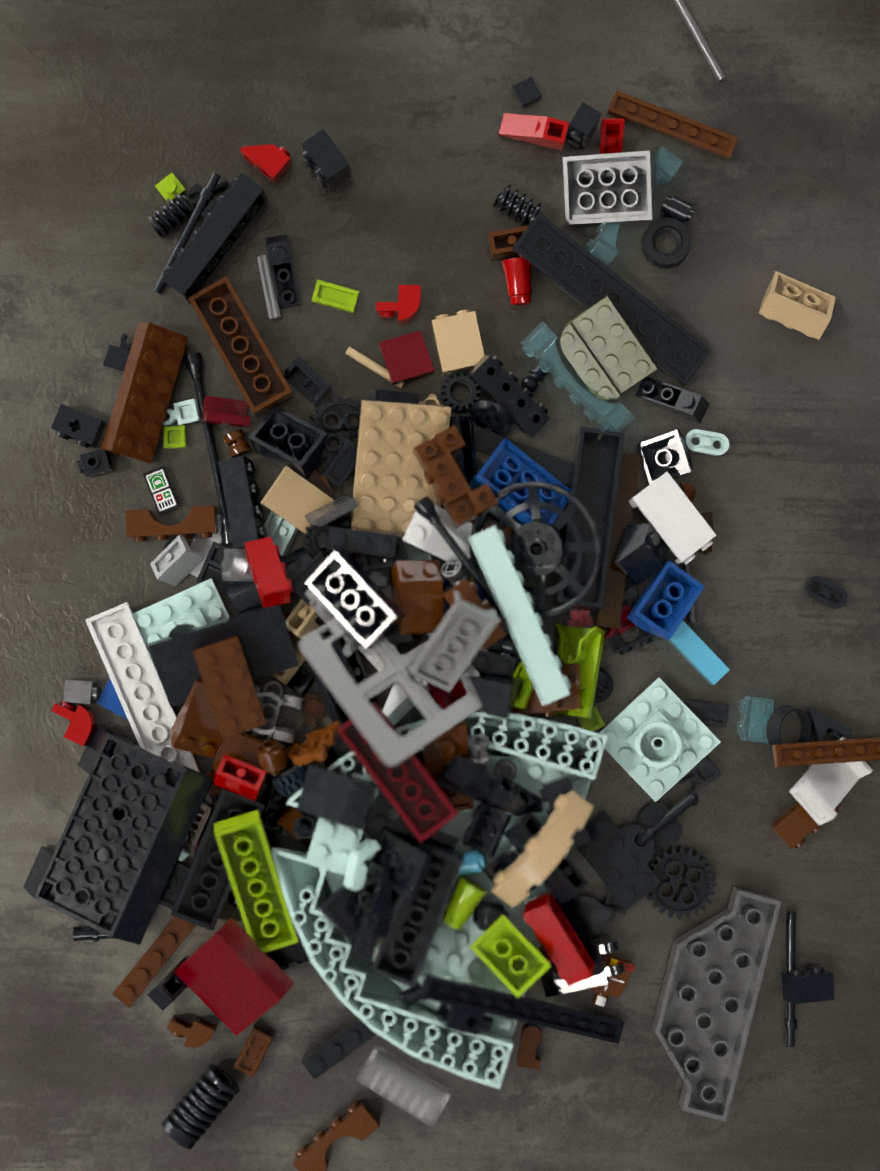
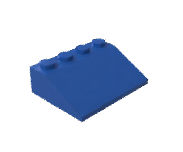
(512, 466)

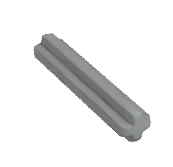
(268, 287)

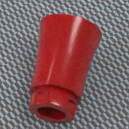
(518, 280)

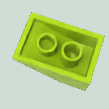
(510, 956)

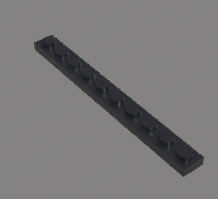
(521, 1008)

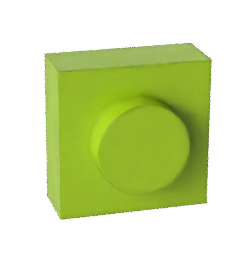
(170, 186)

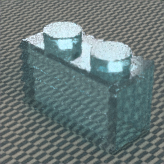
(754, 718)

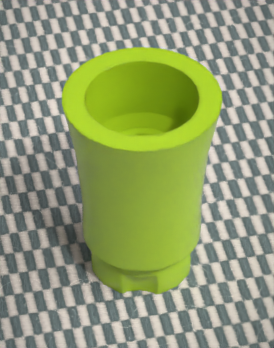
(463, 902)

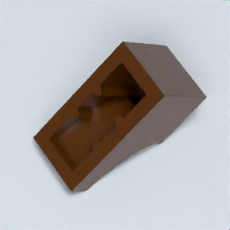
(286, 821)

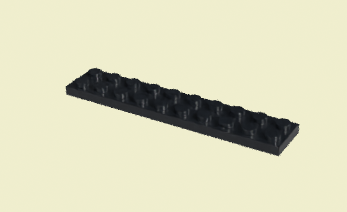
(590, 280)

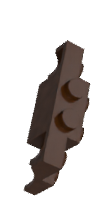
(448, 481)
(569, 702)

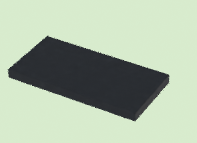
(262, 638)

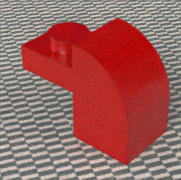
(407, 306)
(81, 722)

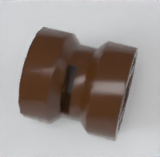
(236, 443)

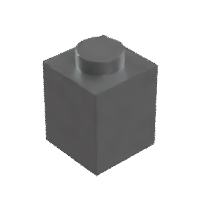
(80, 691)

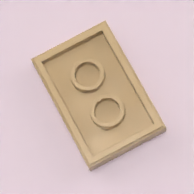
(294, 498)

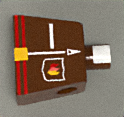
(617, 983)

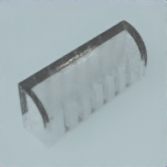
(403, 1085)

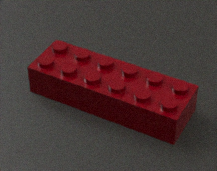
(405, 785)

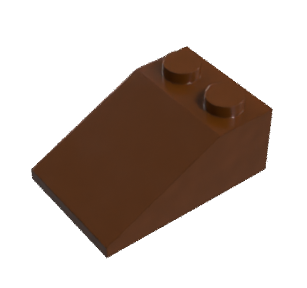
(418, 594)
(196, 725)

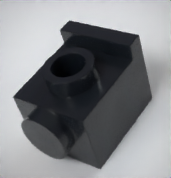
(103, 464)

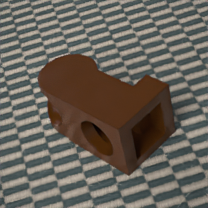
(529, 1039)

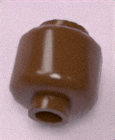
(272, 757)

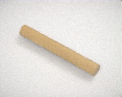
(370, 364)

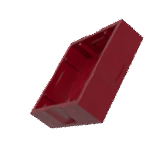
(234, 977)

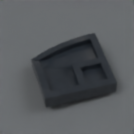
(213, 569)

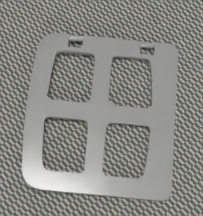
(354, 698)

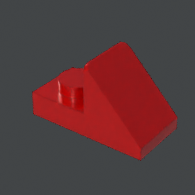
(611, 135)

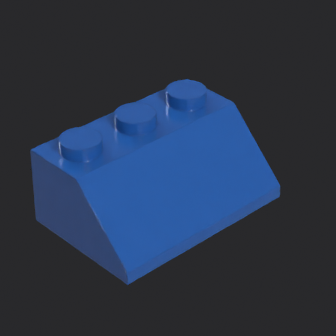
(665, 601)

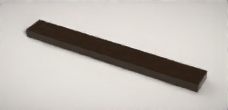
(611, 610)

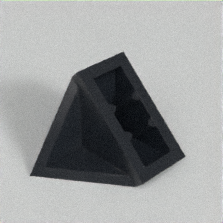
(497, 693)

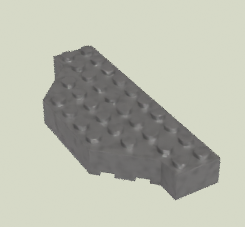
(712, 999)

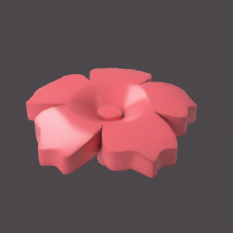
(580, 618)

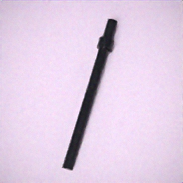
(206, 195)
(790, 1022)

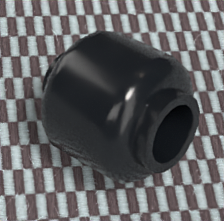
(487, 914)

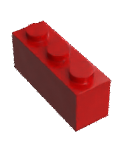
(268, 572)

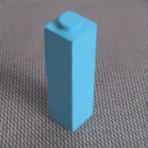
(698, 654)

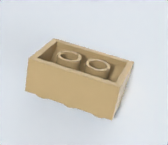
(797, 305)

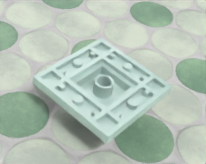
(181, 612)
(662, 716)

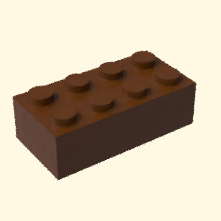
(230, 686)

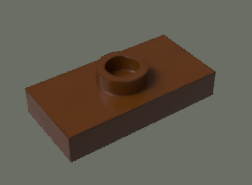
(253, 1051)

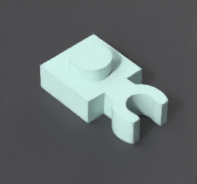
(184, 413)

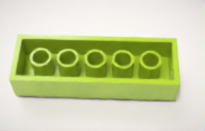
(255, 881)

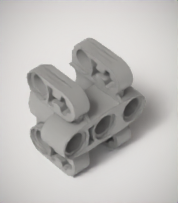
(276, 701)

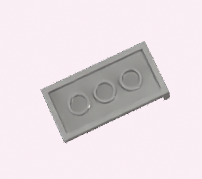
(454, 644)

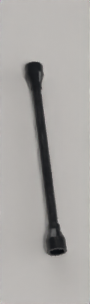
(195, 365)
(427, 510)

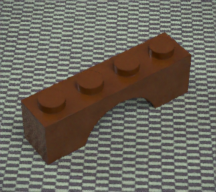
(200, 521)
(356, 1123)

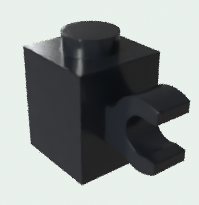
(117, 356)

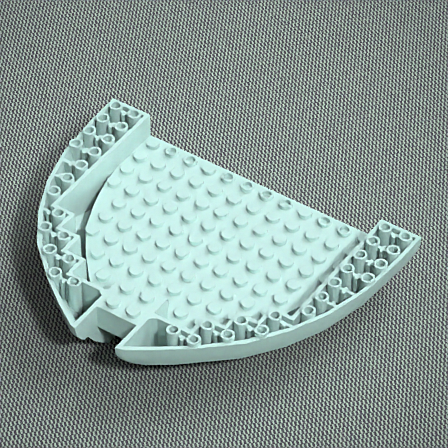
(307, 879)

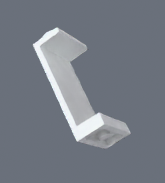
(674, 518)
(825, 787)

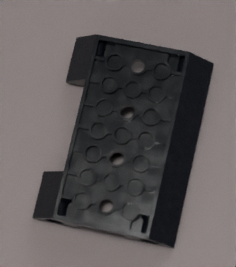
(138, 848)

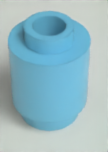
(473, 863)

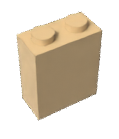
(457, 341)

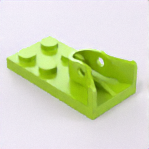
(585, 648)

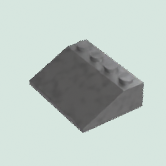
(609, 187)

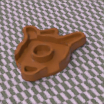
(315, 747)

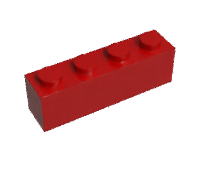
(558, 939)

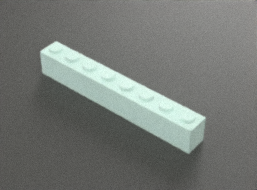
(519, 616)

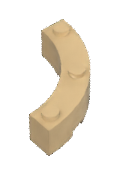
(544, 850)

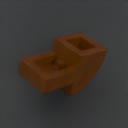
(196, 1033)

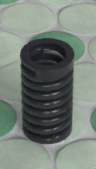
(200, 1106)

